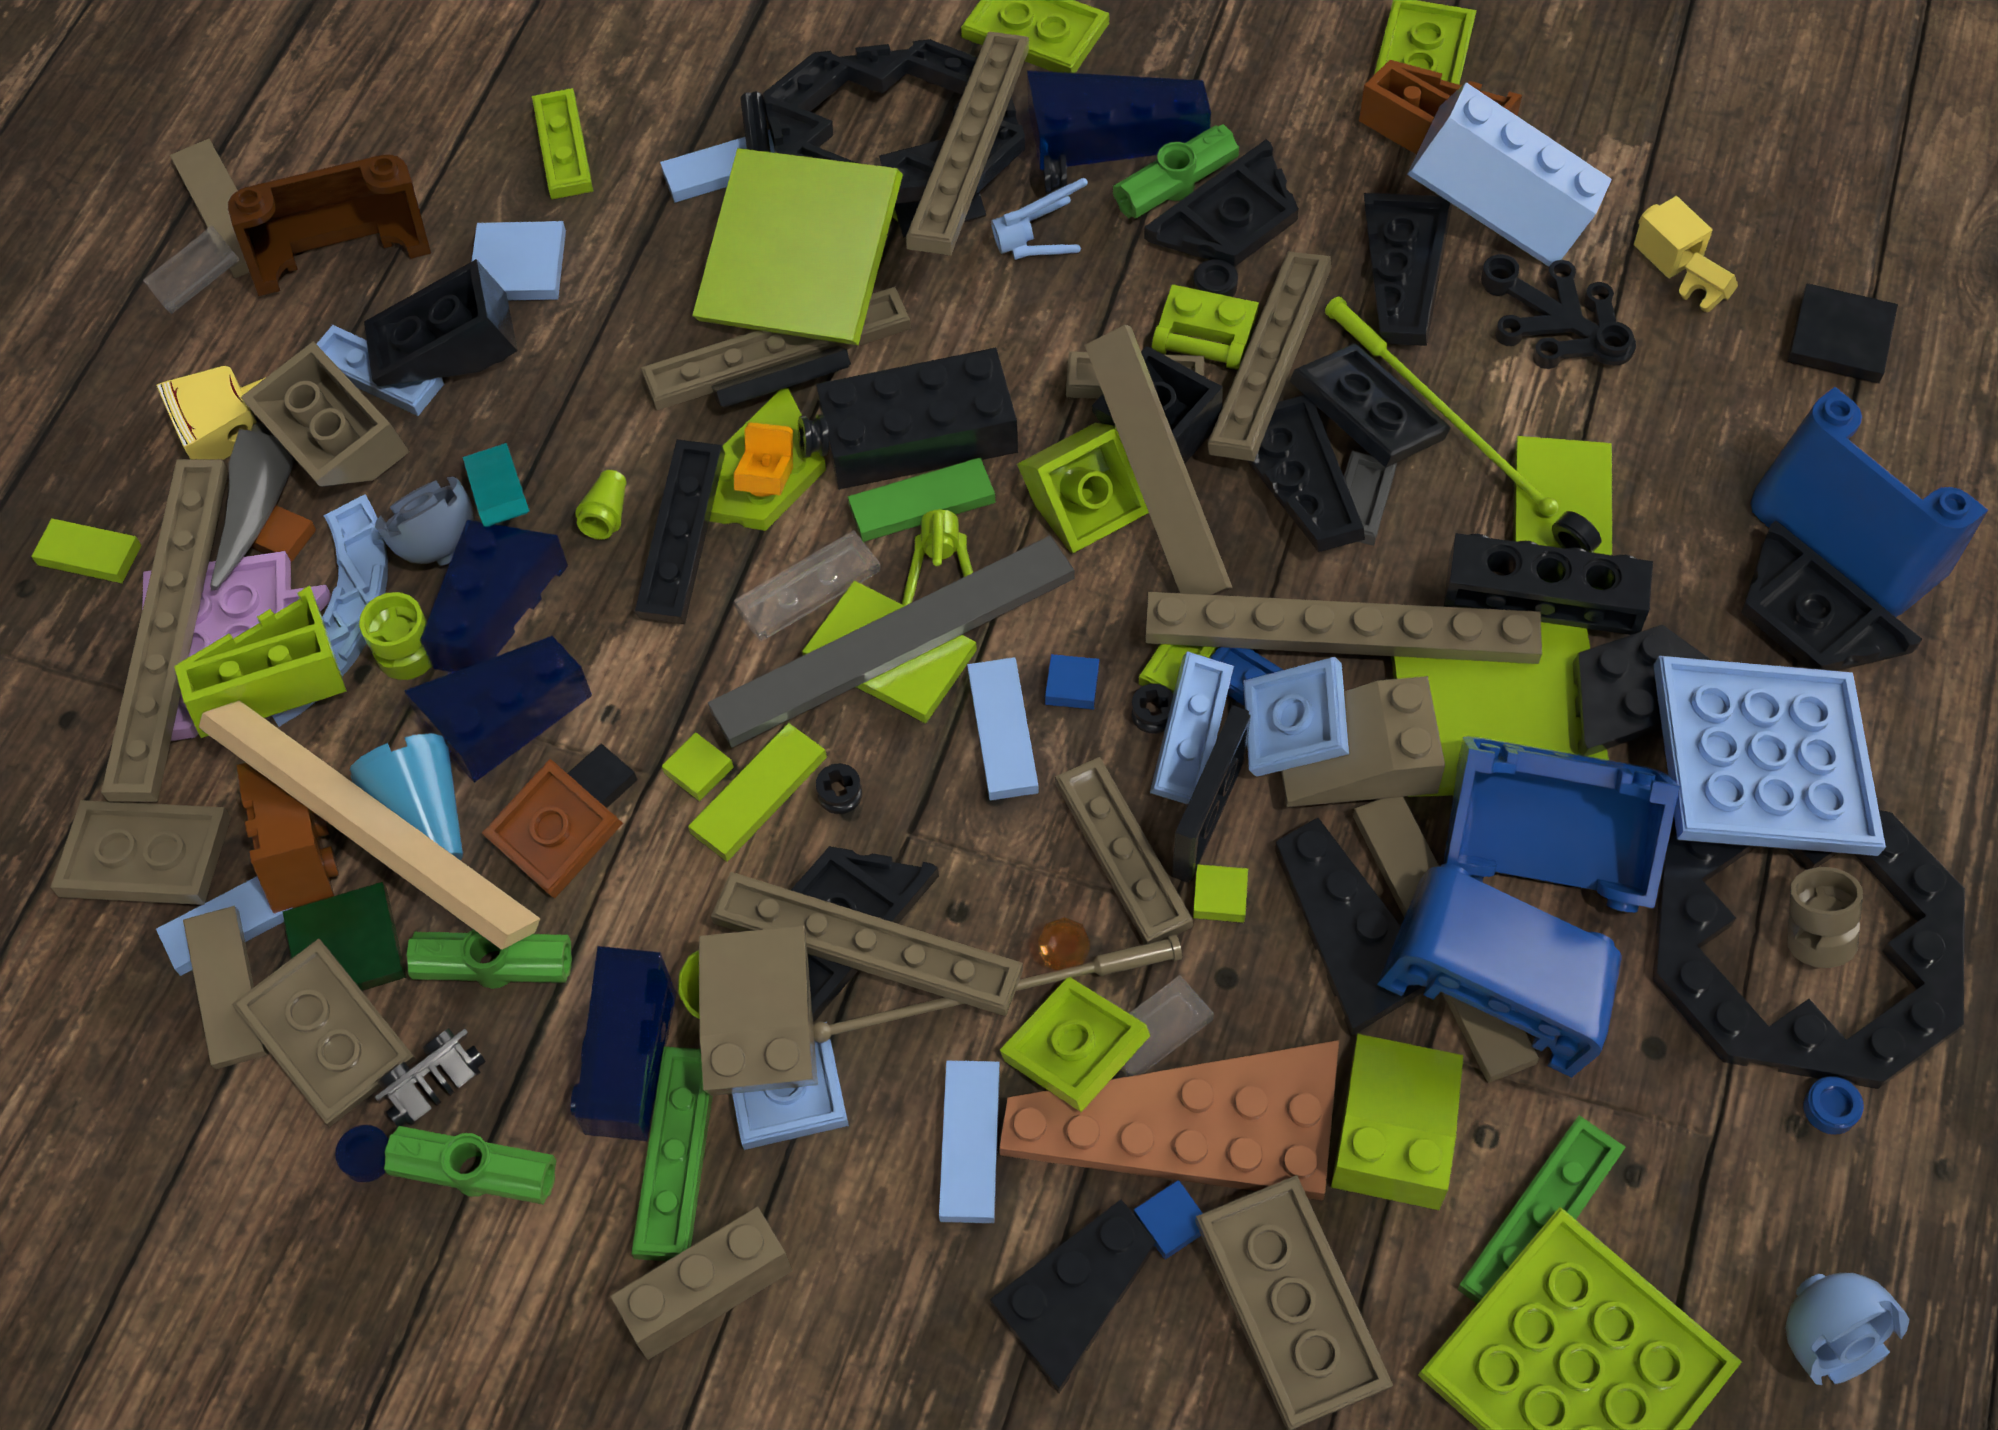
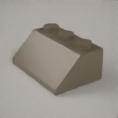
(325, 420)

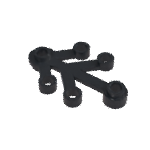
(1501, 278)

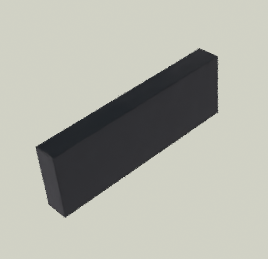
(781, 376)

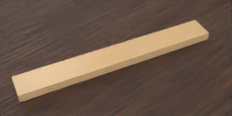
(370, 824)

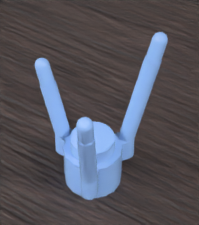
(1014, 228)

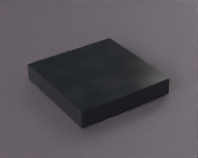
(1843, 333)

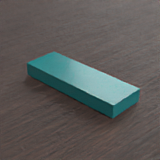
(495, 485)

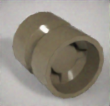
(1824, 917)

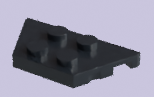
(1230, 212)
(1819, 610)
(1619, 687)
(866, 885)

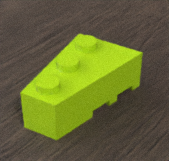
(268, 667)

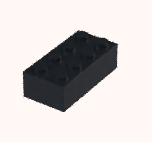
(918, 418)

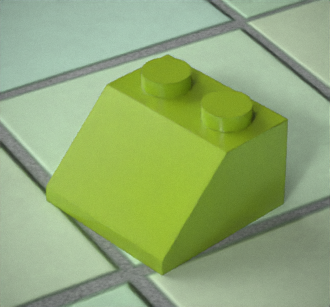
(1084, 486)

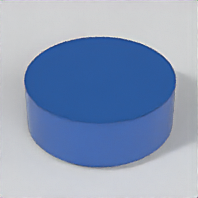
(1833, 1105)

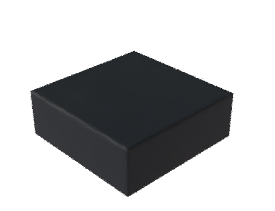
(603, 775)

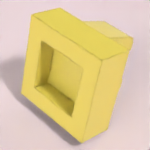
(1710, 277)

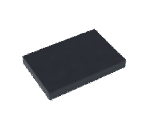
(1370, 405)
(1211, 794)

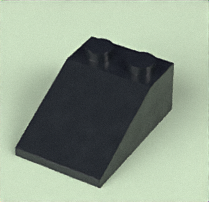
(442, 330)

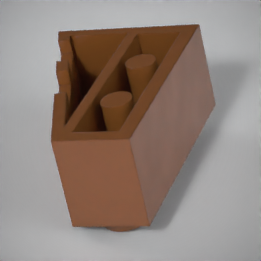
(1405, 99)
(286, 843)

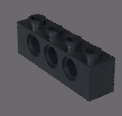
(1567, 601)

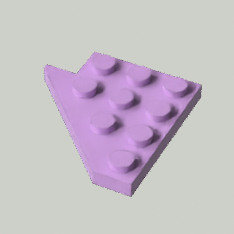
(250, 590)

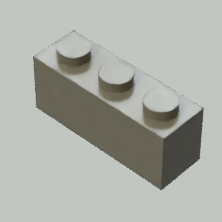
(702, 1283)

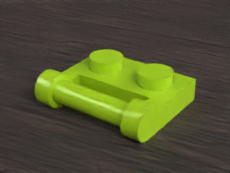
(1208, 318)

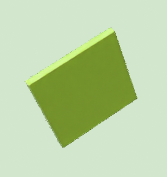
(798, 245)
(1505, 699)
(1577, 1346)

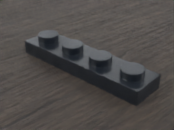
(680, 532)

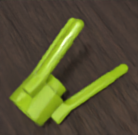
(939, 541)

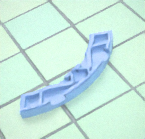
(361, 578)

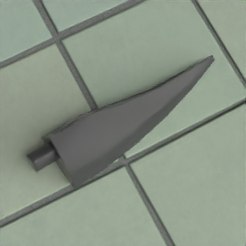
(256, 480)

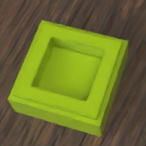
(697, 766)
(1220, 893)

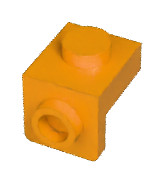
(765, 460)

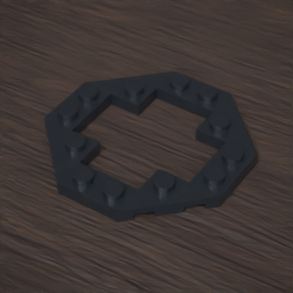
(802, 89)
(1804, 1039)

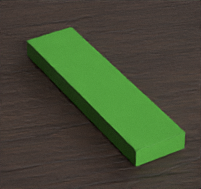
(673, 1158)
(1565, 1182)

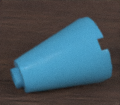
(415, 786)

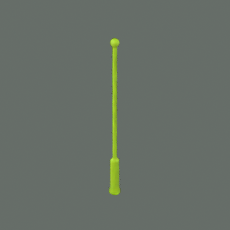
(1338, 310)

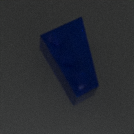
(487, 591)
(500, 703)
(623, 1043)

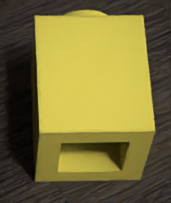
(1671, 236)

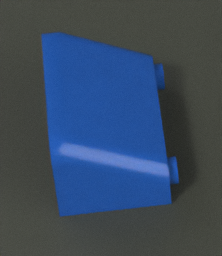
(1860, 512)
(1561, 820)
(1508, 964)

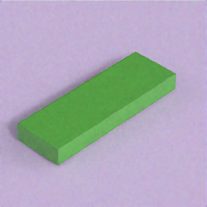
(906, 501)

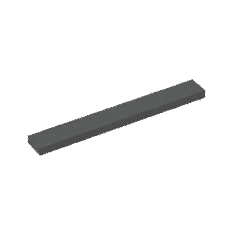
(890, 641)

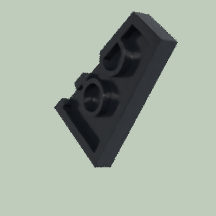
(1072, 1291)

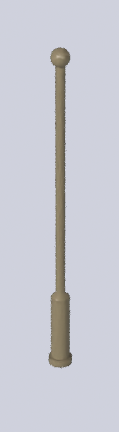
(1101, 965)

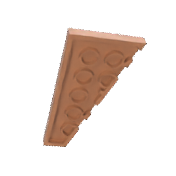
(1204, 1123)

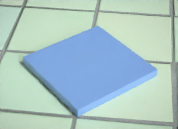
(1767, 756)

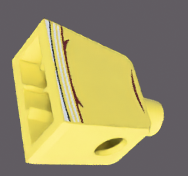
(208, 411)

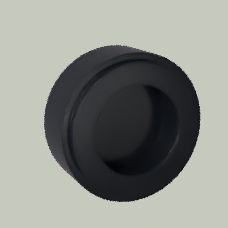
(1216, 277)
(1576, 532)

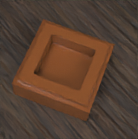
(285, 533)

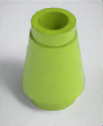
(602, 507)

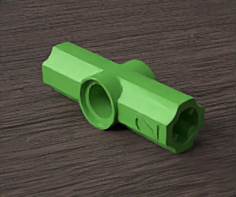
(1175, 171)
(459, 957)
(438, 1160)

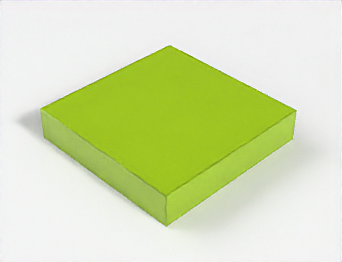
(1075, 1043)

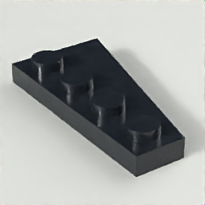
(1406, 258)
(1306, 476)
(1344, 923)

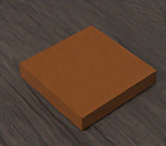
(552, 828)

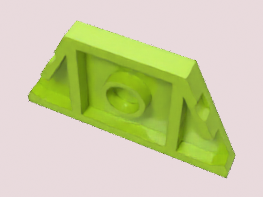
(758, 511)

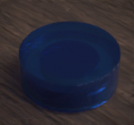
(362, 1153)

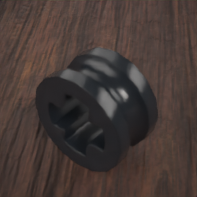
(1055, 173)
(813, 436)
(1141, 715)
(827, 796)

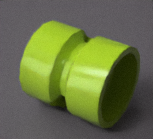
(393, 632)

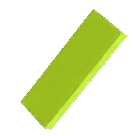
(562, 144)
(757, 792)

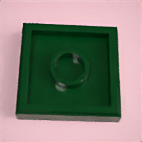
(355, 930)

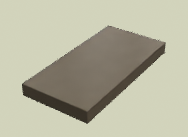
(1293, 1303)

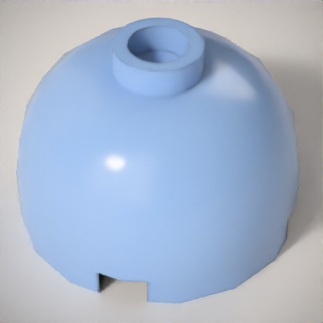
(1841, 1325)

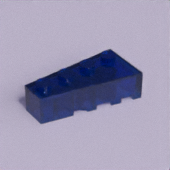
(1112, 115)

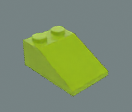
(1399, 1122)

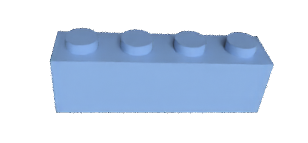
(1508, 175)

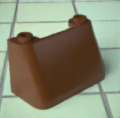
(322, 210)

